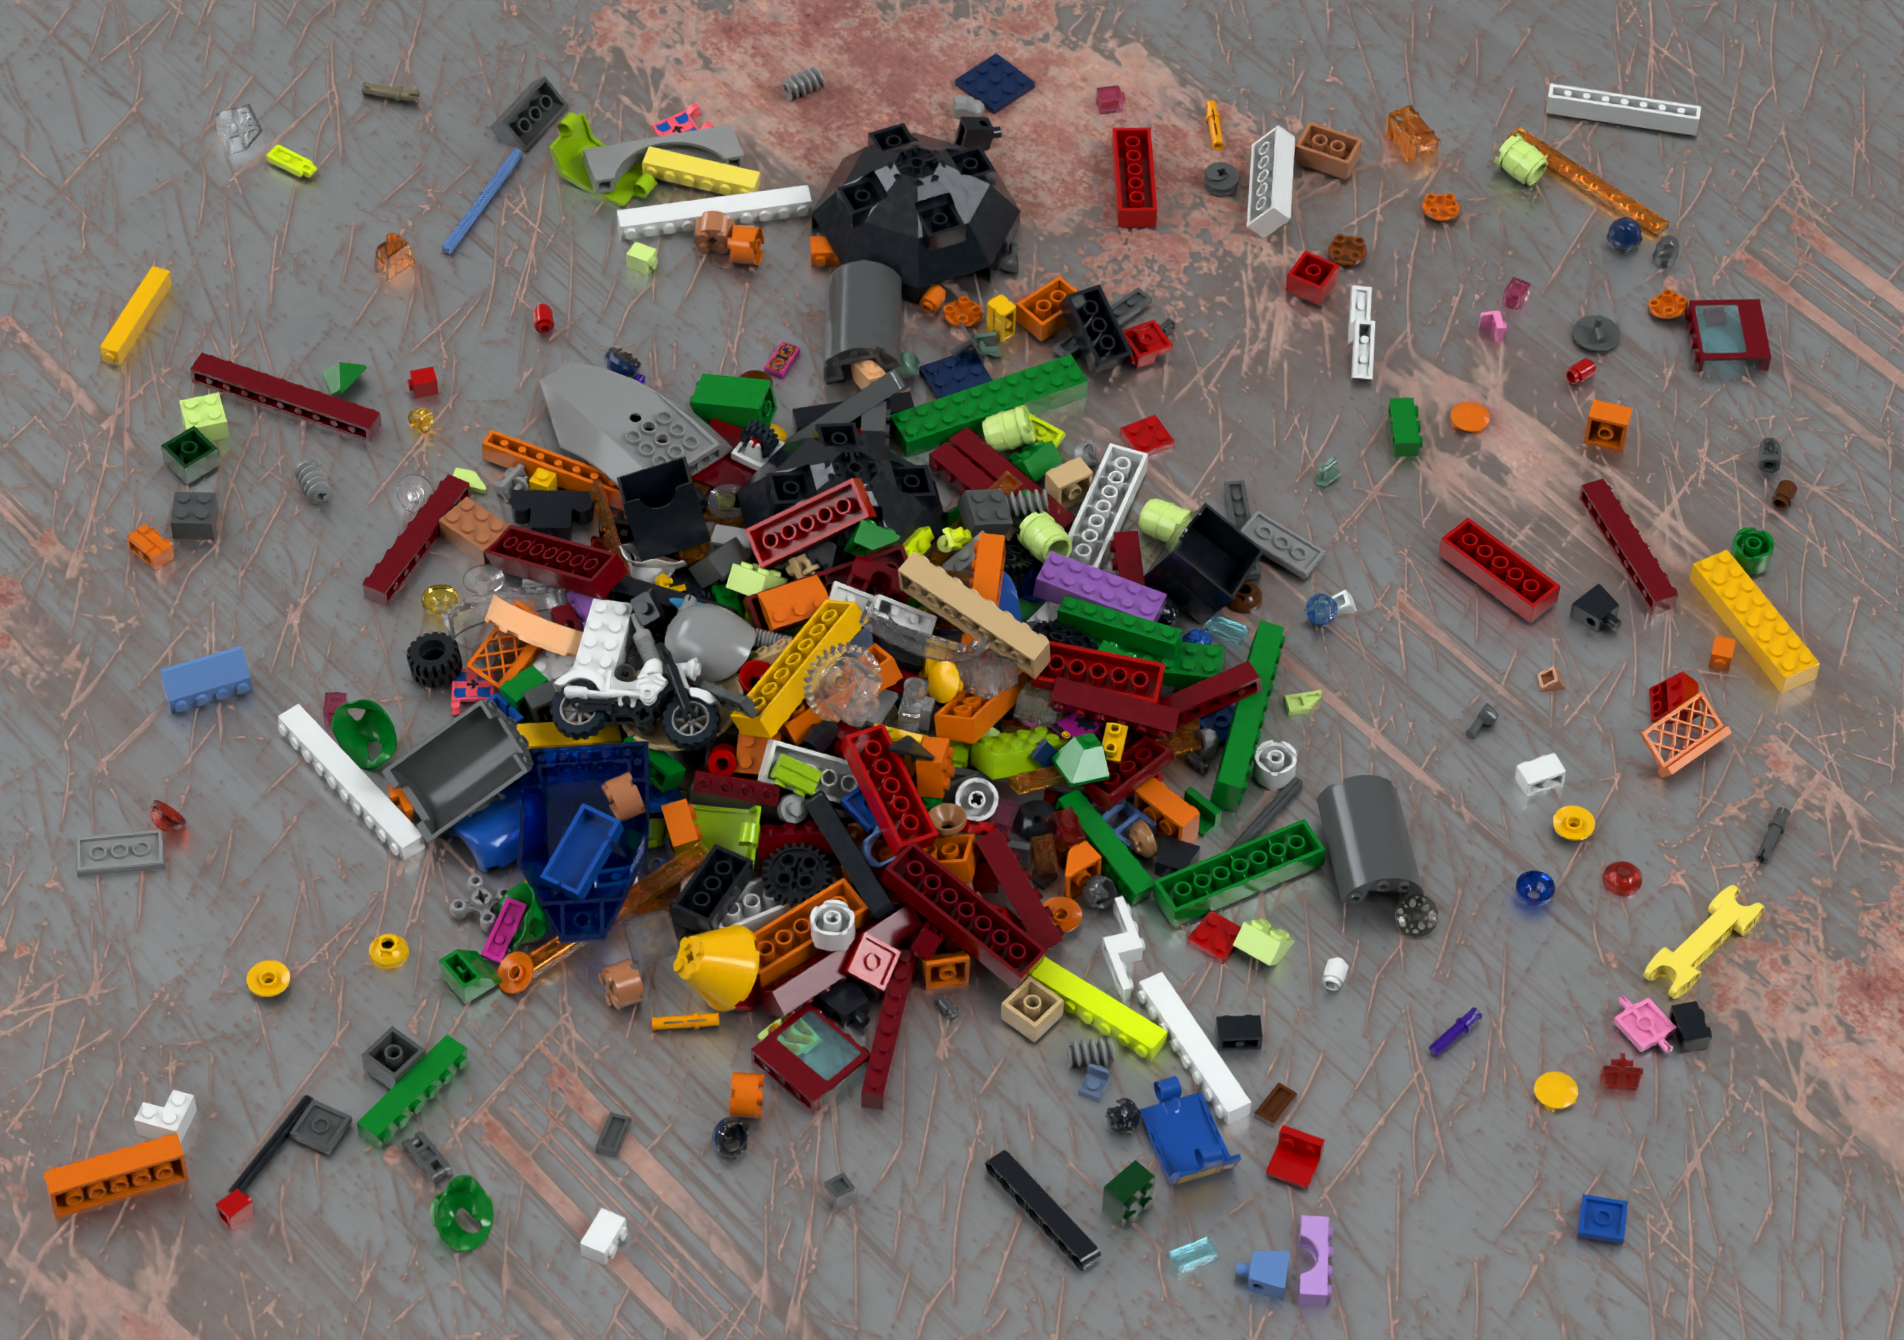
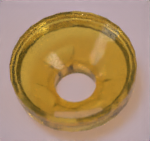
(437, 595)

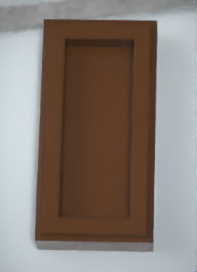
(1275, 1105)

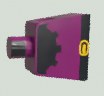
(1074, 726)

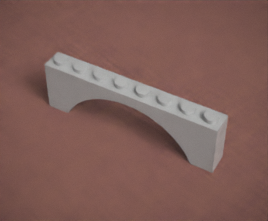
(610, 162)

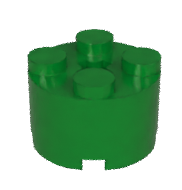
(1752, 550)

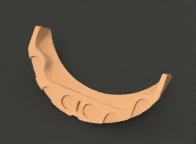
(533, 628)

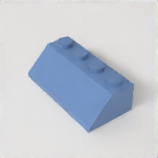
(206, 680)

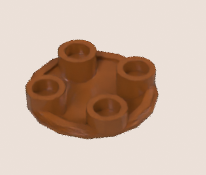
(1347, 250)

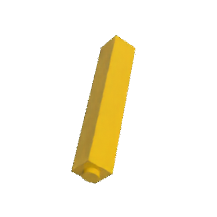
(135, 315)

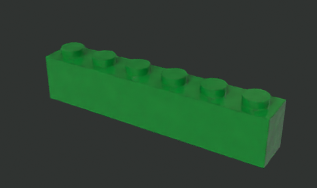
(1121, 628)
(1117, 860)
(412, 1092)

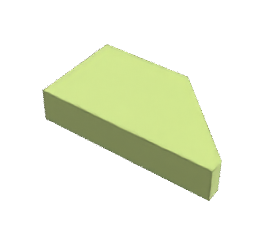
(475, 482)
(1301, 703)

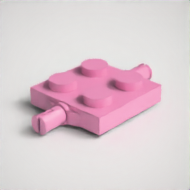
(1644, 1024)

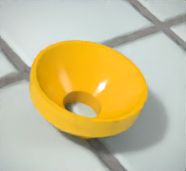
(388, 958)

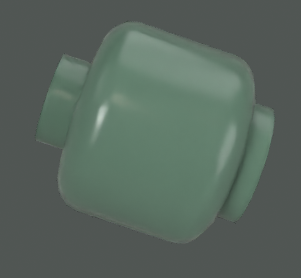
(909, 365)

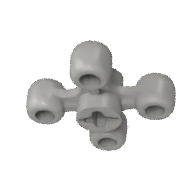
(480, 904)

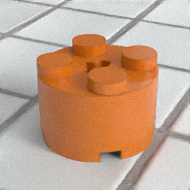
(746, 245)
(746, 1095)

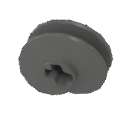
(1221, 179)

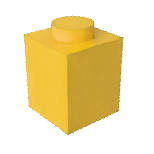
(543, 480)

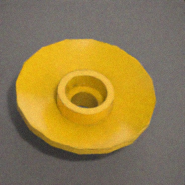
(1573, 823)
(265, 972)

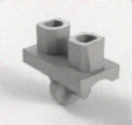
(515, 480)

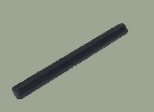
(271, 1146)

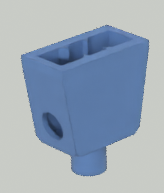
(1266, 1273)

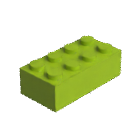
(1010, 753)

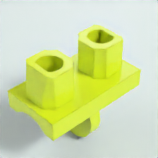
(954, 539)

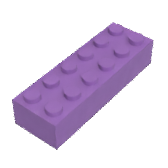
(1081, 581)

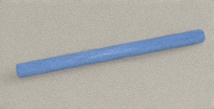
(481, 202)

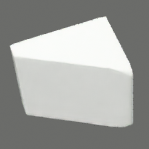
(1345, 603)

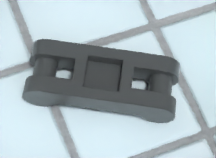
(427, 1156)

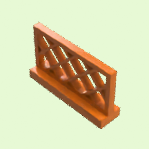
(522, 662)
(1689, 751)

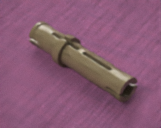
(391, 92)

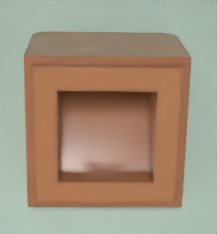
(1551, 679)

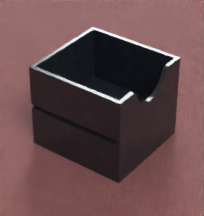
(663, 509)
(1204, 563)

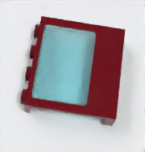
(1727, 331)
(808, 1056)

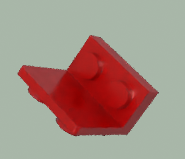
(1296, 1157)

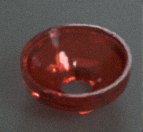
(166, 817)
(1620, 884)

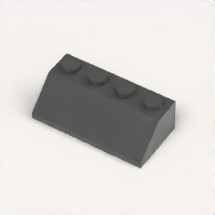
(529, 115)

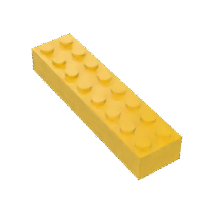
(1754, 621)
(782, 685)

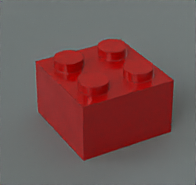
(1312, 278)

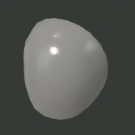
(713, 636)

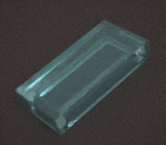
(1227, 629)
(1193, 1255)

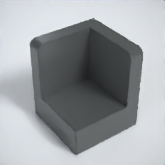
(841, 1191)

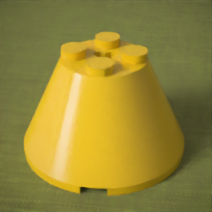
(719, 965)

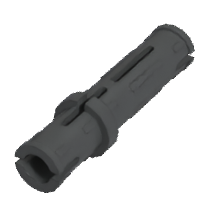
(1775, 828)

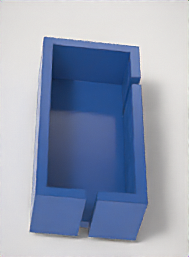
(582, 852)

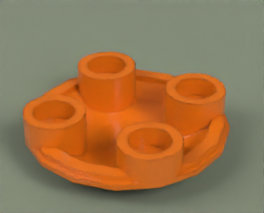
(1441, 206)
(1668, 304)
(963, 311)
(1469, 417)

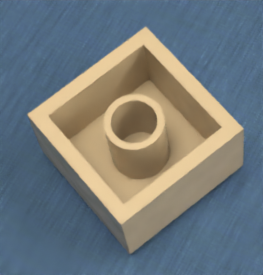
(1069, 482)
(1032, 1009)

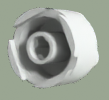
(1274, 764)
(988, 801)
(832, 926)

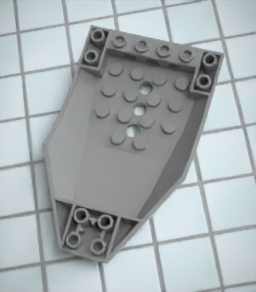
(593, 421)

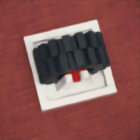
(756, 445)

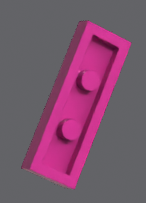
(504, 930)

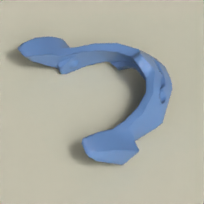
(867, 845)

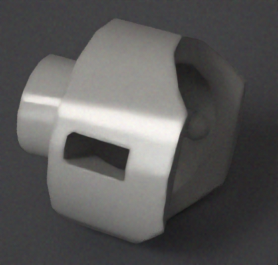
(1086, 451)
(492, 647)
(792, 808)

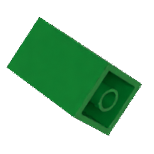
(734, 400)

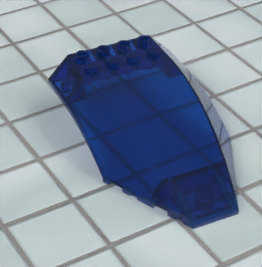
(548, 803)

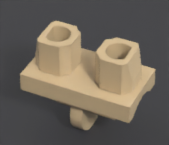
(801, 567)

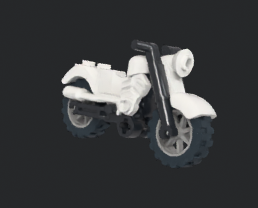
(604, 700)

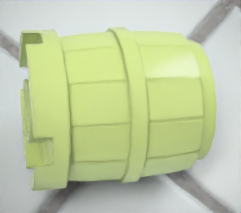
(1521, 160)
(1009, 429)
(1161, 518)
(1042, 535)

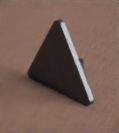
(910, 747)

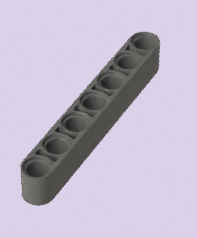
(856, 404)

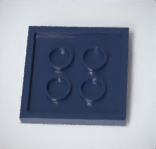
(995, 83)
(954, 374)

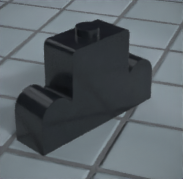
(552, 510)

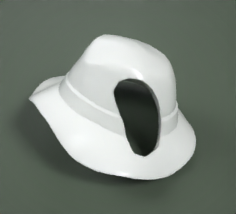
(649, 569)

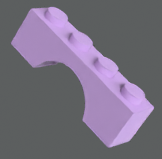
(1313, 1284)

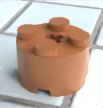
(713, 232)
(624, 796)
(621, 984)

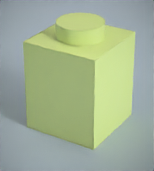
(641, 258)

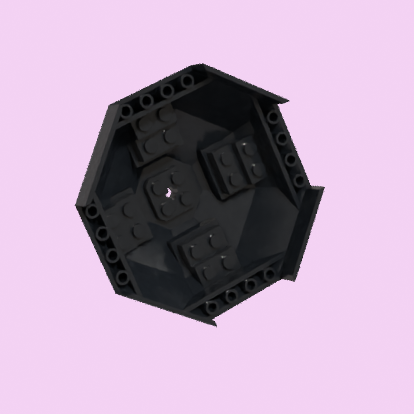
(918, 209)
(801, 469)

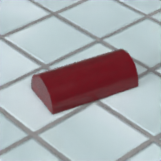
(1136, 768)

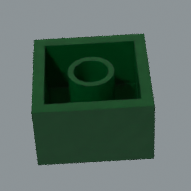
(190, 455)
(1128, 1194)

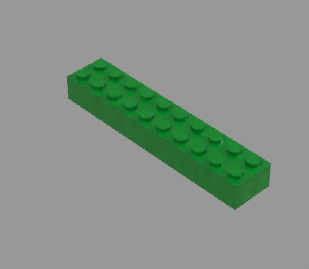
(1037, 388)
(1247, 720)

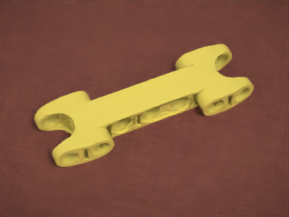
(1682, 963)

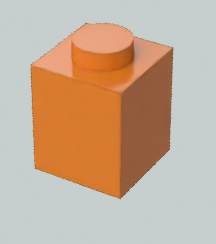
(1722, 653)

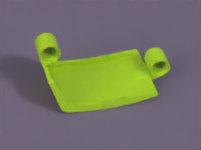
(568, 162)
(723, 826)

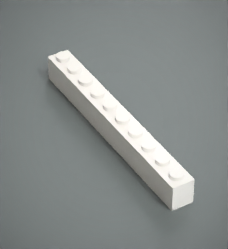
(742, 208)
(351, 782)

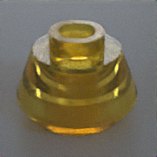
(420, 420)

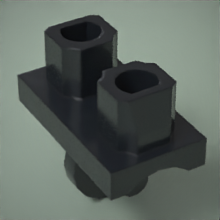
(622, 527)

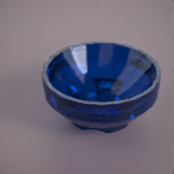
(1537, 882)

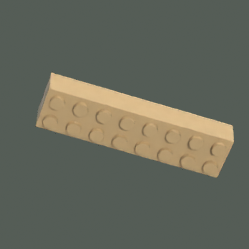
(974, 614)

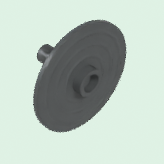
(1596, 333)
(971, 342)

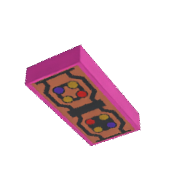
(782, 359)

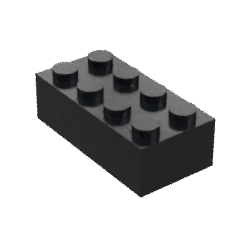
(1095, 329)
(712, 890)

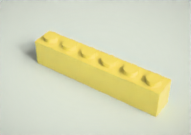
(699, 172)

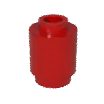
(543, 318)
(1581, 371)

